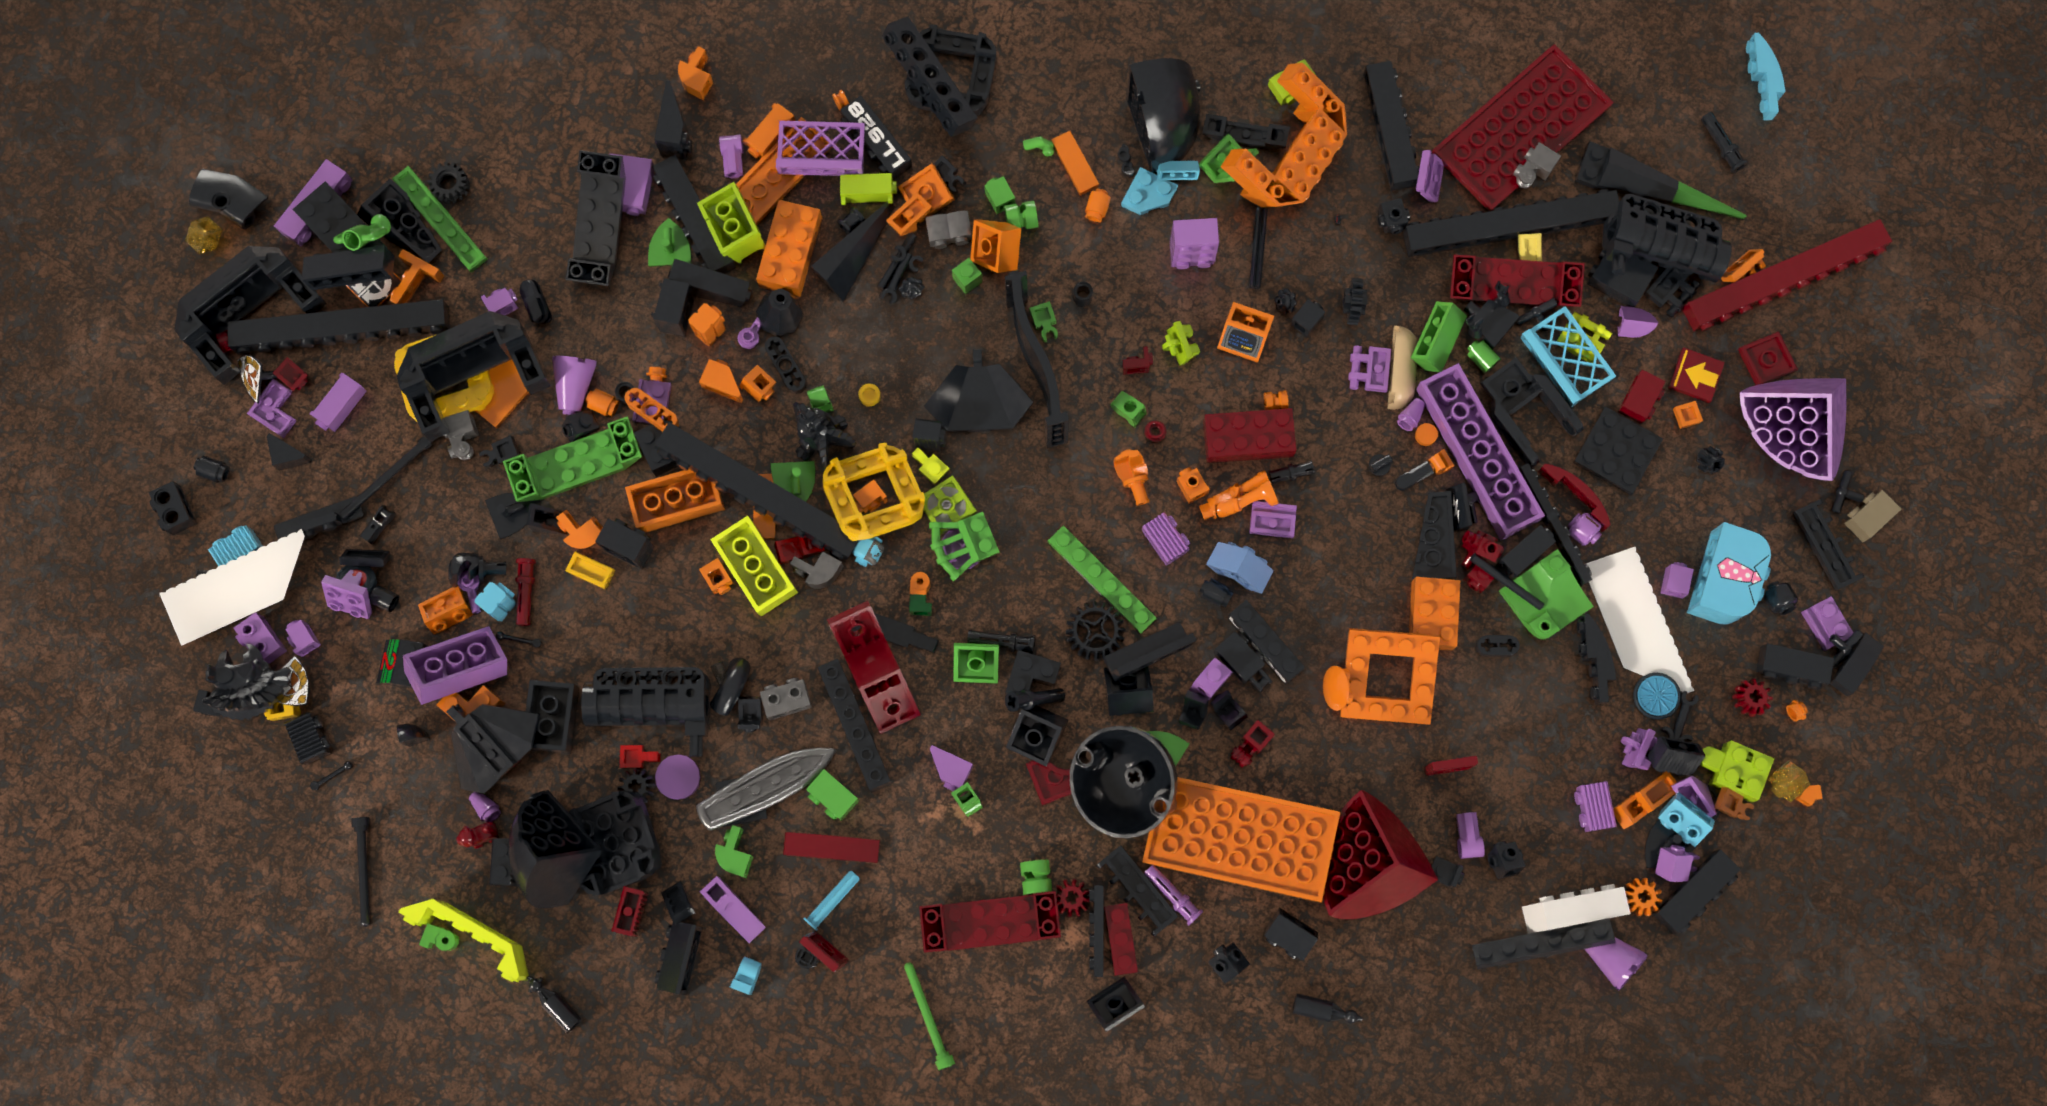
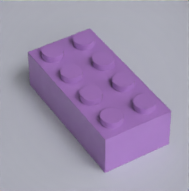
(455, 665)

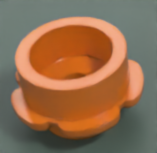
(657, 374)
(1796, 710)

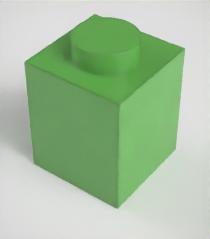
(999, 194)
(967, 276)

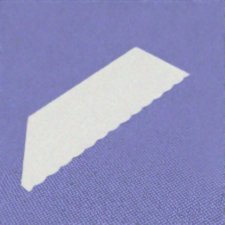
(232, 589)
(1635, 617)

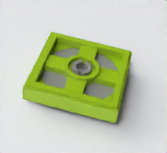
(947, 503)

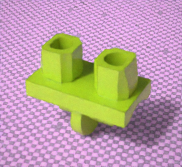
(1178, 343)

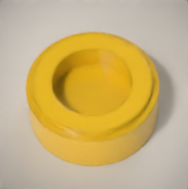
(869, 394)

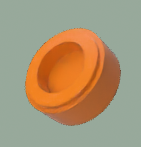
(1426, 434)

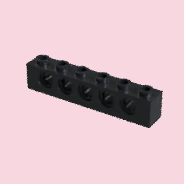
(929, 76)
(854, 725)

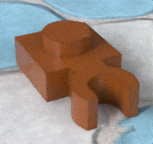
(1732, 804)

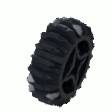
(1086, 624)

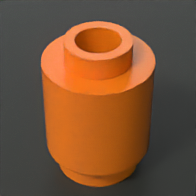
(1097, 205)
(602, 402)

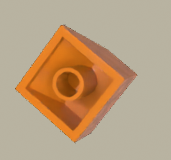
(995, 245)

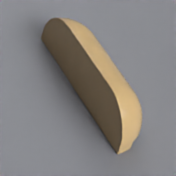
(1402, 368)

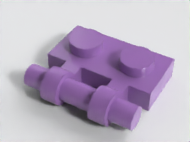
(1377, 368)

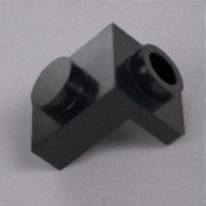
(579, 425)
(1194, 710)
(1228, 710)
(750, 713)

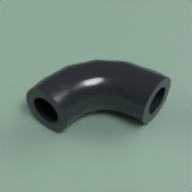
(731, 686)

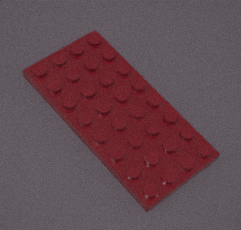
(1542, 104)

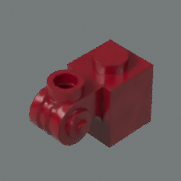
(1254, 741)

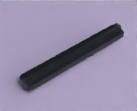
(1258, 247)

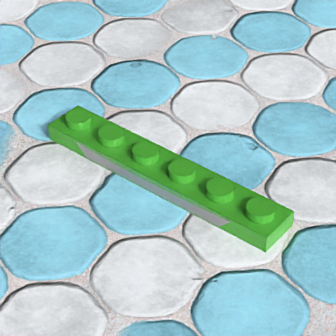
(1102, 580)

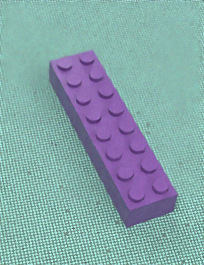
(1479, 452)

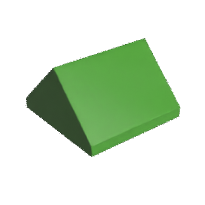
(976, 663)

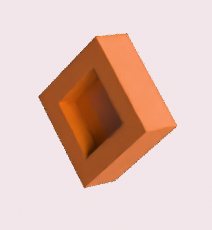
(1687, 414)

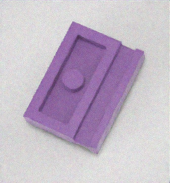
(1430, 176)
(657, 390)
(1273, 520)
(1825, 621)

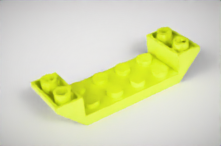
(513, 963)

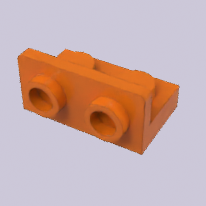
(445, 610)

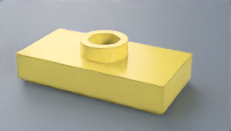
(1530, 247)

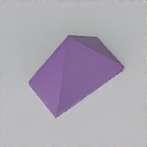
(1697, 793)

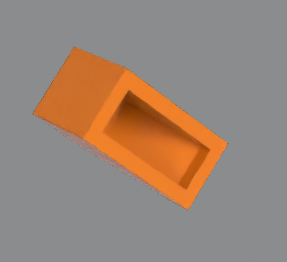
(720, 380)

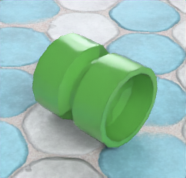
(1022, 215)
(1035, 877)

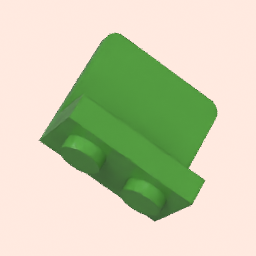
(1214, 159)

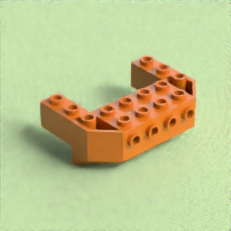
(1309, 152)

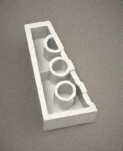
(1576, 910)

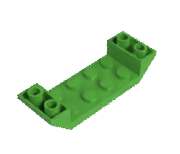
(573, 463)

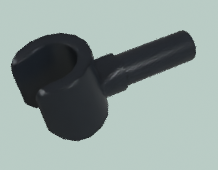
(1473, 499)

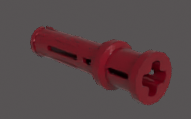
(525, 581)

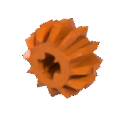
(1648, 890)

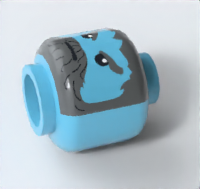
(868, 551)

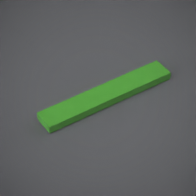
(440, 219)

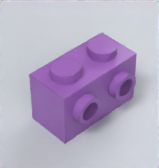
(259, 633)

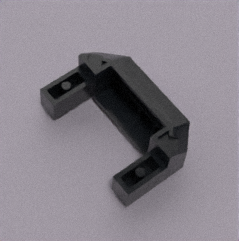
(254, 275)
(460, 356)

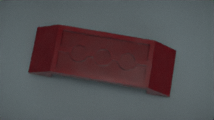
(1528, 280)
(989, 922)

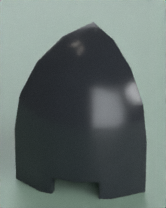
(411, 734)

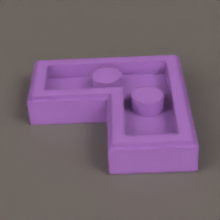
(268, 409)

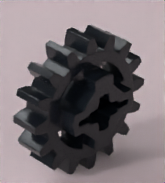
(1354, 301)

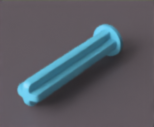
(832, 899)

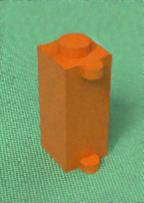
(767, 132)

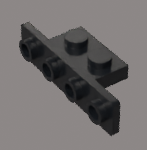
(317, 521)

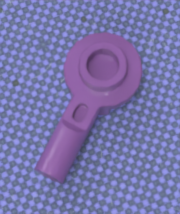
(748, 337)
(470, 587)

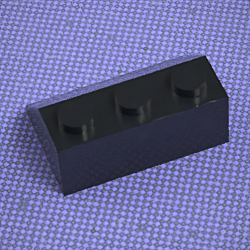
(678, 958)

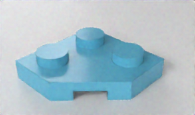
(1148, 193)

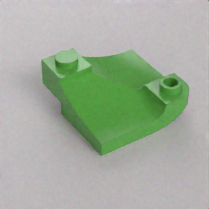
(1558, 590)

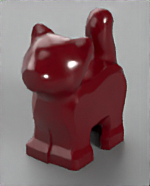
(478, 835)

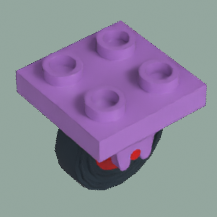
(350, 590)

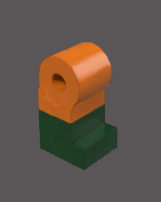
(918, 595)

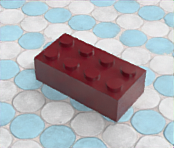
(1249, 435)

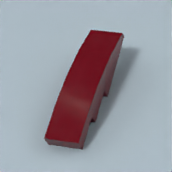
(831, 847)

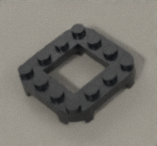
(965, 45)

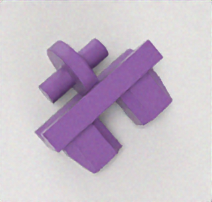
(1637, 748)

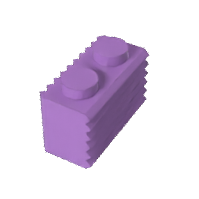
(1165, 538)
(1595, 806)

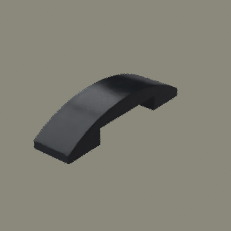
(1246, 134)

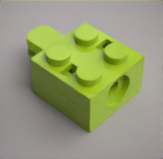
(1738, 768)

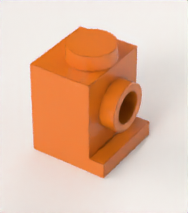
(758, 378)
(1192, 492)
(869, 497)
(711, 572)

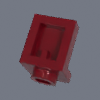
(1138, 365)

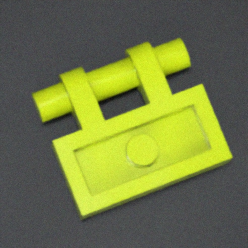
(1574, 338)

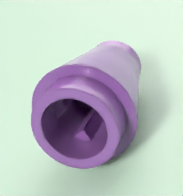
(1411, 415)
(485, 807)

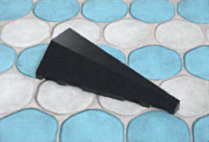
(844, 261)

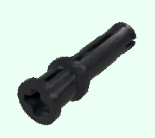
(1728, 150)
(974, 637)
(1028, 699)

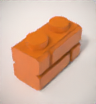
(707, 324)

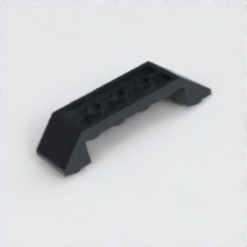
(597, 218)

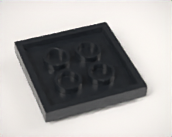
(1618, 450)

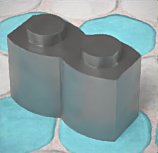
(949, 229)

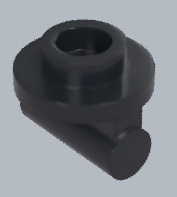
(1380, 464)

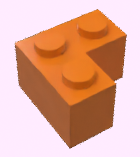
(483, 696)

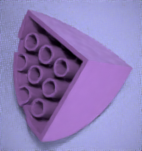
(1799, 423)

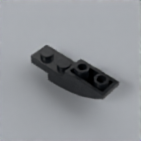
(1596, 649)

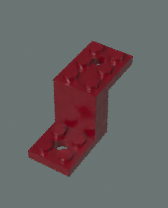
(873, 667)

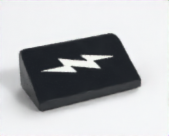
(1460, 507)

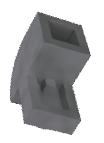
(822, 574)

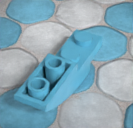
(1767, 71)

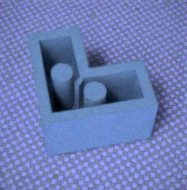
(1240, 565)

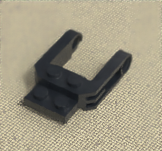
(1511, 390)

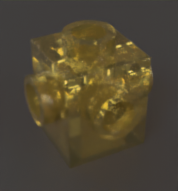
(203, 235)
(1789, 781)

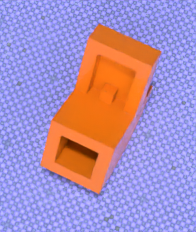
(691, 75)
(580, 536)

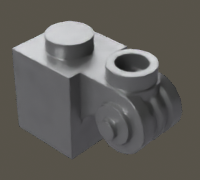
(1539, 162)
(461, 428)

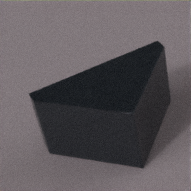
(285, 456)
(544, 520)

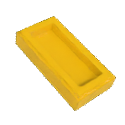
(590, 570)

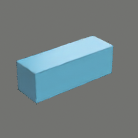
(1178, 170)

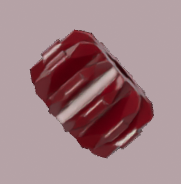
(1748, 704)
(1064, 894)

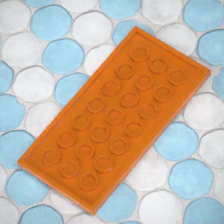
(1246, 840)

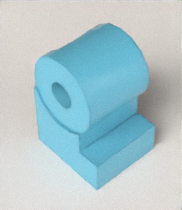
(746, 976)

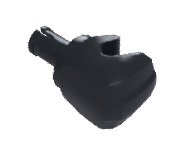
(475, 565)

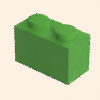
(832, 795)

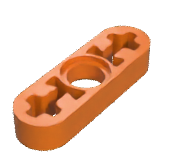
(648, 402)

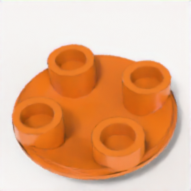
(1337, 688)

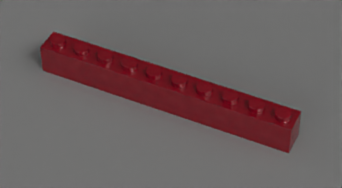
(1786, 275)

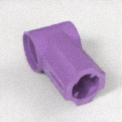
(732, 151)
(1469, 842)

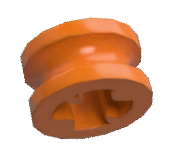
(840, 99)

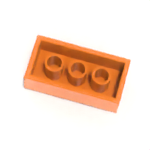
(789, 247)
(672, 500)

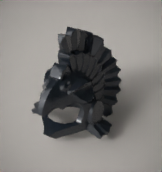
(819, 431)
(244, 688)

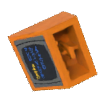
(1245, 332)

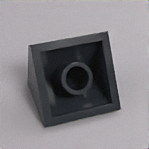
(1115, 1004)

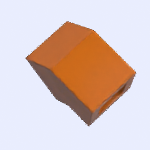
(1810, 795)

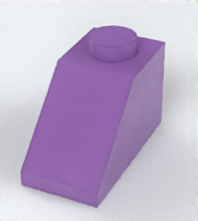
(951, 769)

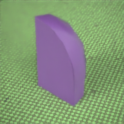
(1635, 322)

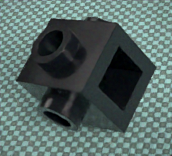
(1393, 216)
(1506, 859)
(1228, 962)

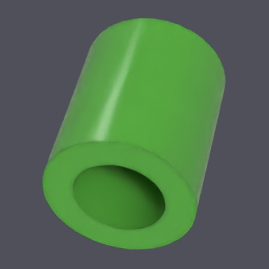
(1483, 355)

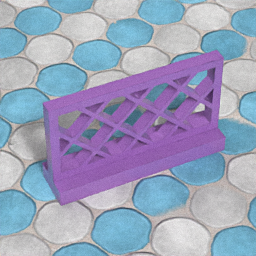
(817, 165)

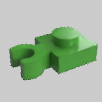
(1043, 318)

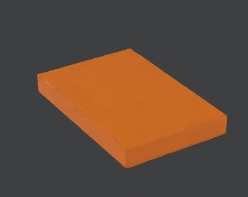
(507, 393)

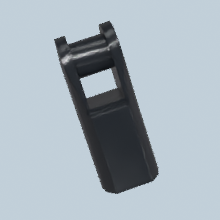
(374, 528)

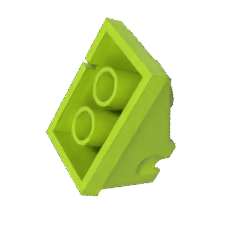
(731, 223)

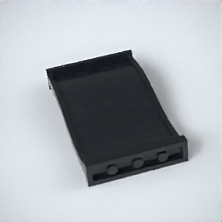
(1016, 296)

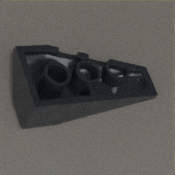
(406, 226)

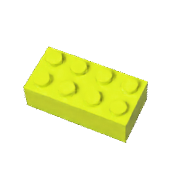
(754, 566)

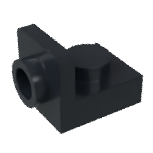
(1447, 872)

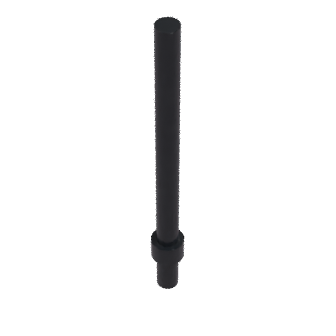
(423, 443)

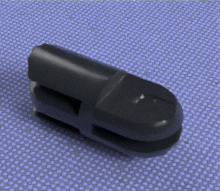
(535, 302)

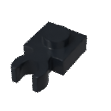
(948, 173)
(502, 450)

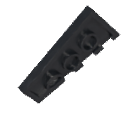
(1436, 543)
(1096, 896)

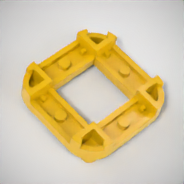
(471, 399)
(865, 464)

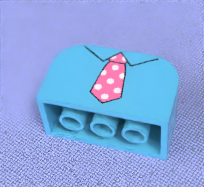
(1730, 575)

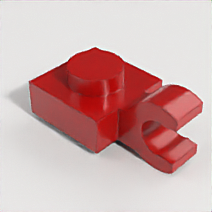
(634, 756)

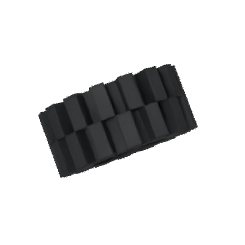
(443, 172)

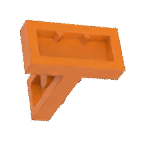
(413, 277)

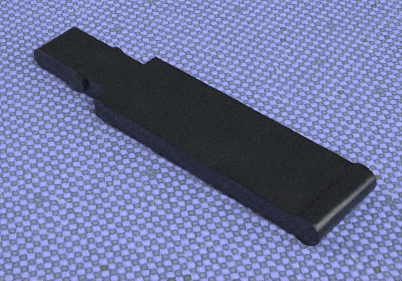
(903, 634)

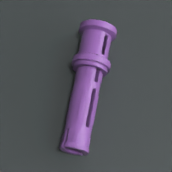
(1183, 900)

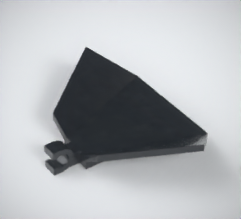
(978, 398)
(490, 743)

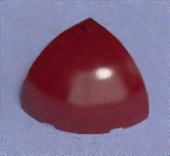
(1373, 862)

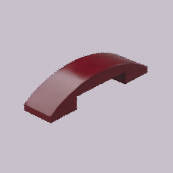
(1555, 474)

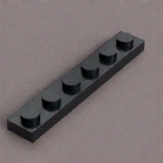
(1561, 533)
(1543, 944)

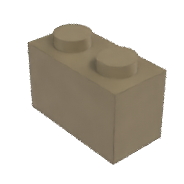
(1872, 515)

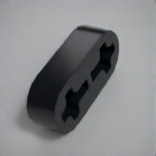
(1497, 640)

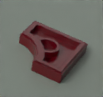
(1049, 781)

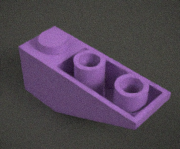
(732, 909)

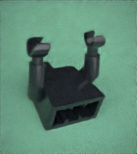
(1491, 320)

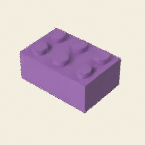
(1194, 243)

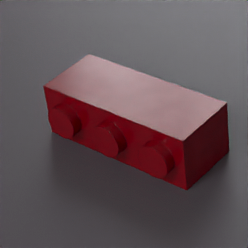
(1120, 939)

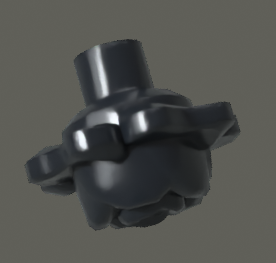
(911, 287)
(1285, 301)

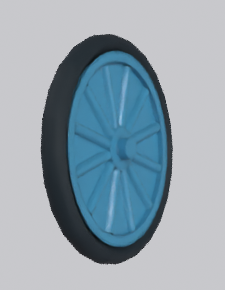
(1657, 695)

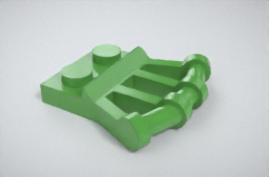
(976, 537)

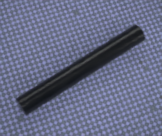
(894, 265)

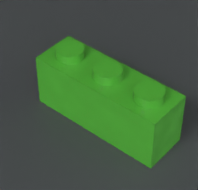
(1438, 336)

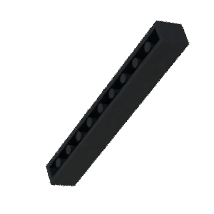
(1507, 224)
(338, 326)
(754, 490)

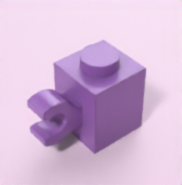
(1675, 863)

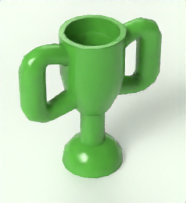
(361, 235)

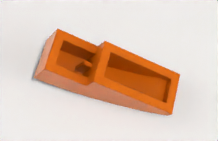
(1645, 800)

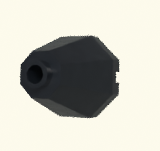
(779, 312)

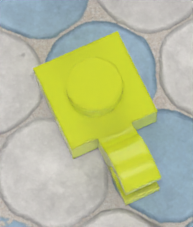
(931, 467)

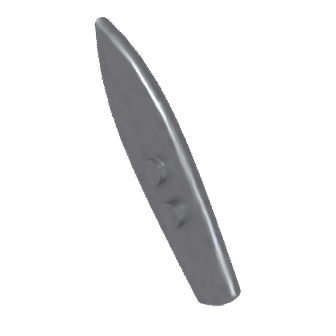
(764, 786)

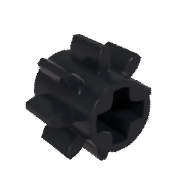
(1710, 460)

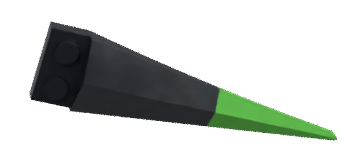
(1614, 170)

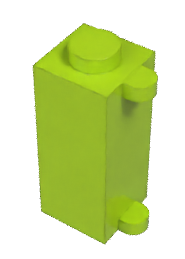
(867, 188)

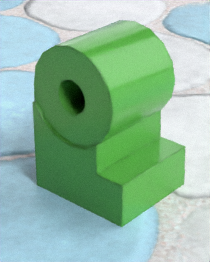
(820, 399)
(1129, 408)
(969, 802)
(443, 938)

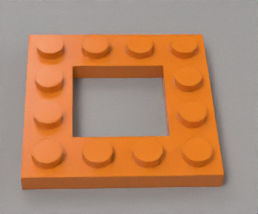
(1420, 703)

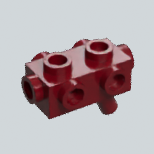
(1482, 545)

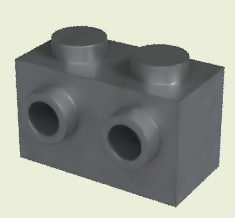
(785, 699)

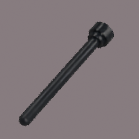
(360, 826)

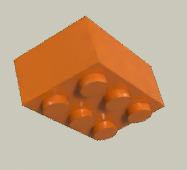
(1435, 609)

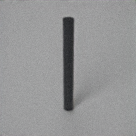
(1506, 581)

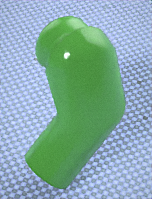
(1041, 143)

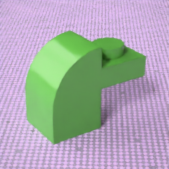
(728, 856)

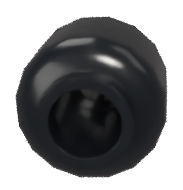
(1780, 598)

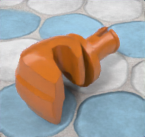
(1133, 473)

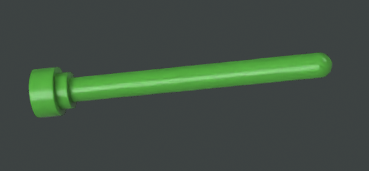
(944, 1059)

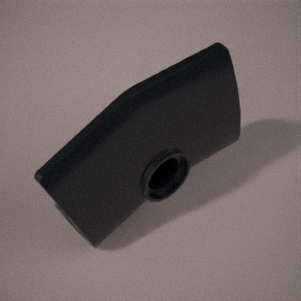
(215, 187)

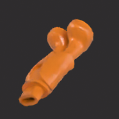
(1233, 500)

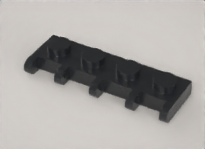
(1826, 546)
(1139, 888)

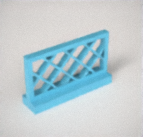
(1553, 369)

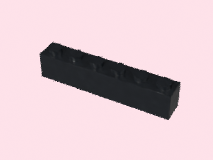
(1391, 125)
(685, 199)

